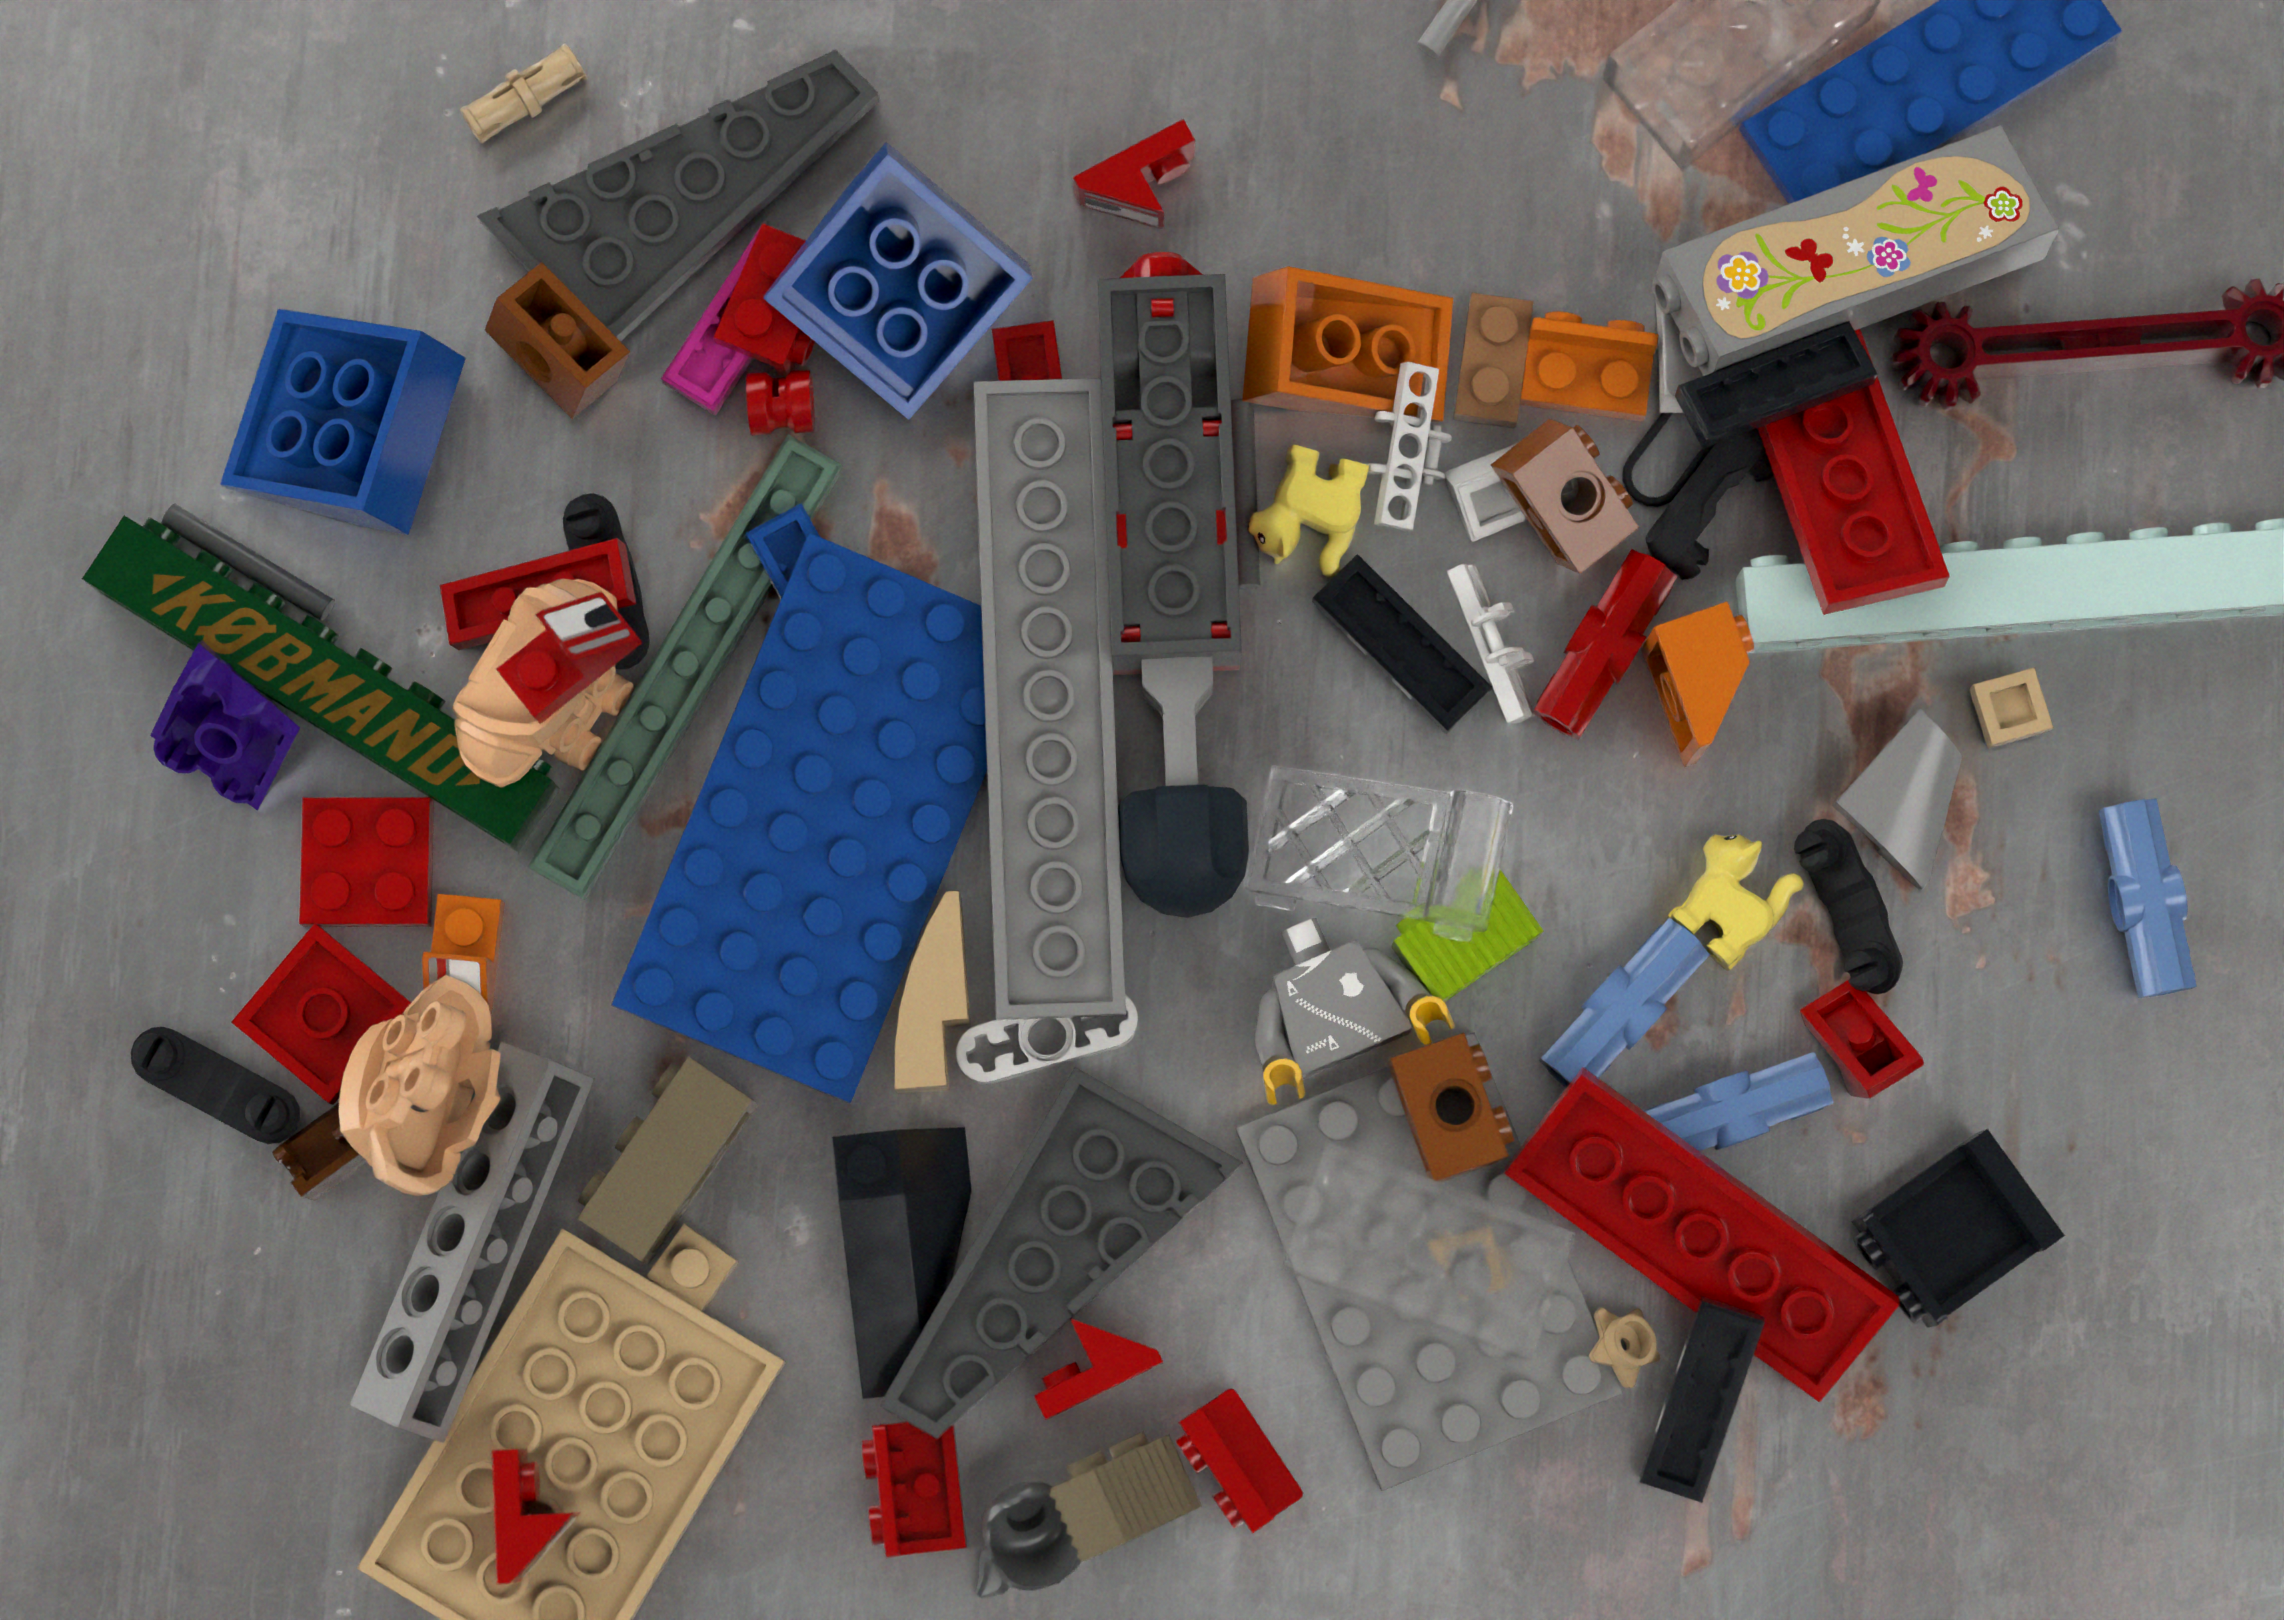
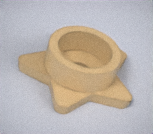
(1638, 1338)

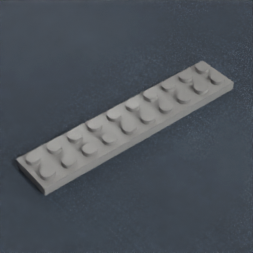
(1049, 699)

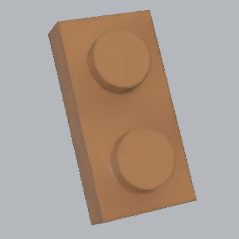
(1493, 360)

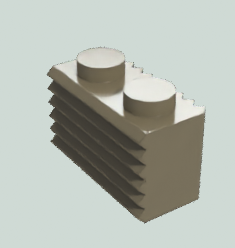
(1123, 1497)

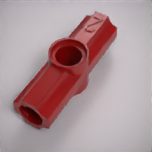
(1605, 644)

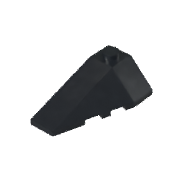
(902, 1232)

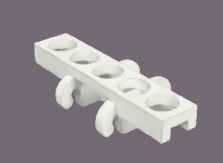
(1420, 430)
(1498, 660)

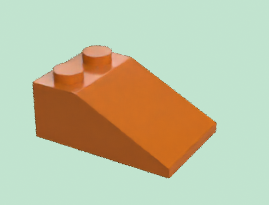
(1340, 343)

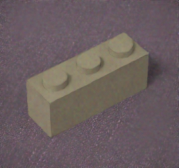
(665, 1159)

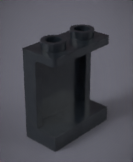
(1955, 1229)

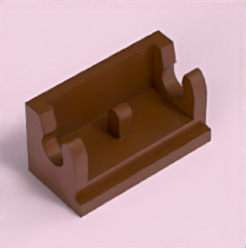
(319, 1156)

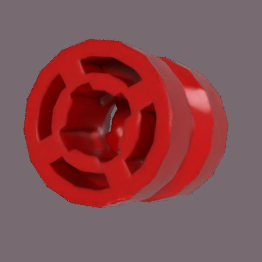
(780, 402)

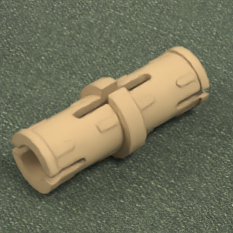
(523, 93)

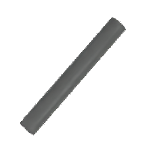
(1245, 491)
(248, 562)

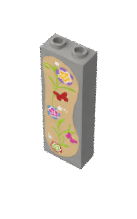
(1856, 252)

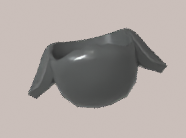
(1024, 1542)

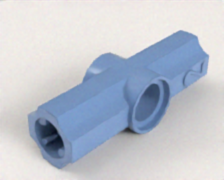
(2147, 898)
(1626, 1004)
(1747, 1104)

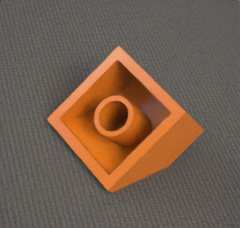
(1696, 673)

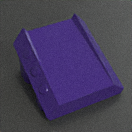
(222, 729)

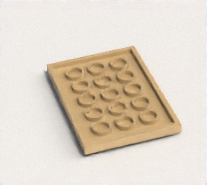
(630, 1423)

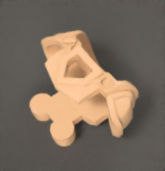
(494, 727)
(425, 1059)

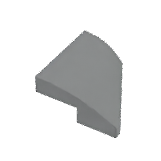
(1906, 797)

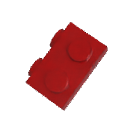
(752, 323)
(1241, 1459)
(916, 1490)

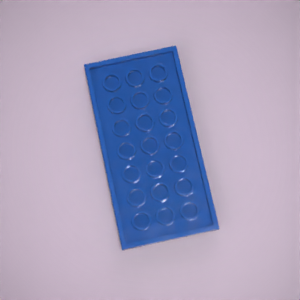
(820, 825)

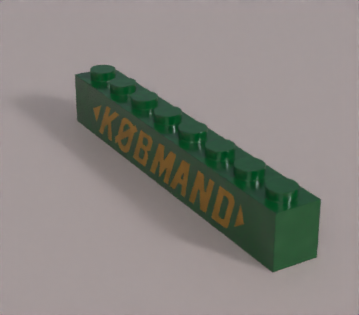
(312, 676)

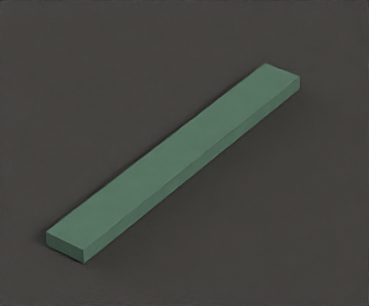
(678, 678)

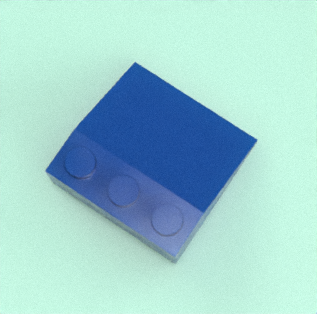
(898, 281)
(344, 419)

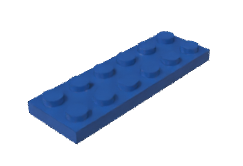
(1921, 87)

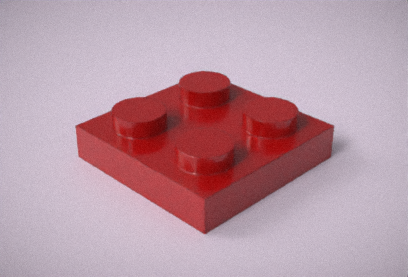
(366, 862)
(318, 1010)

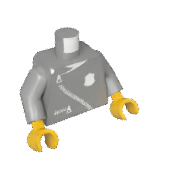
(1335, 1008)

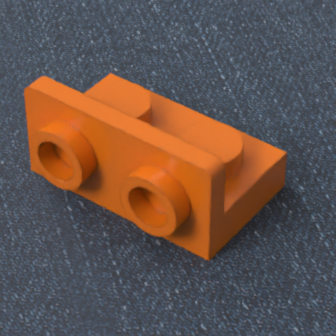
(1588, 366)

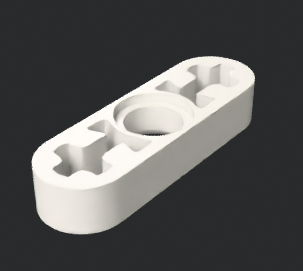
(1004, 1063)

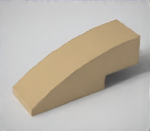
(932, 1000)

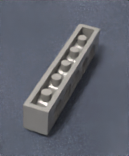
(471, 1248)

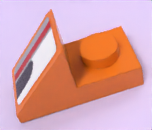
(466, 943)

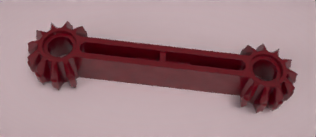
(2090, 345)

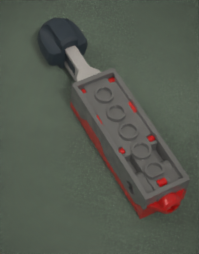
(1172, 563)

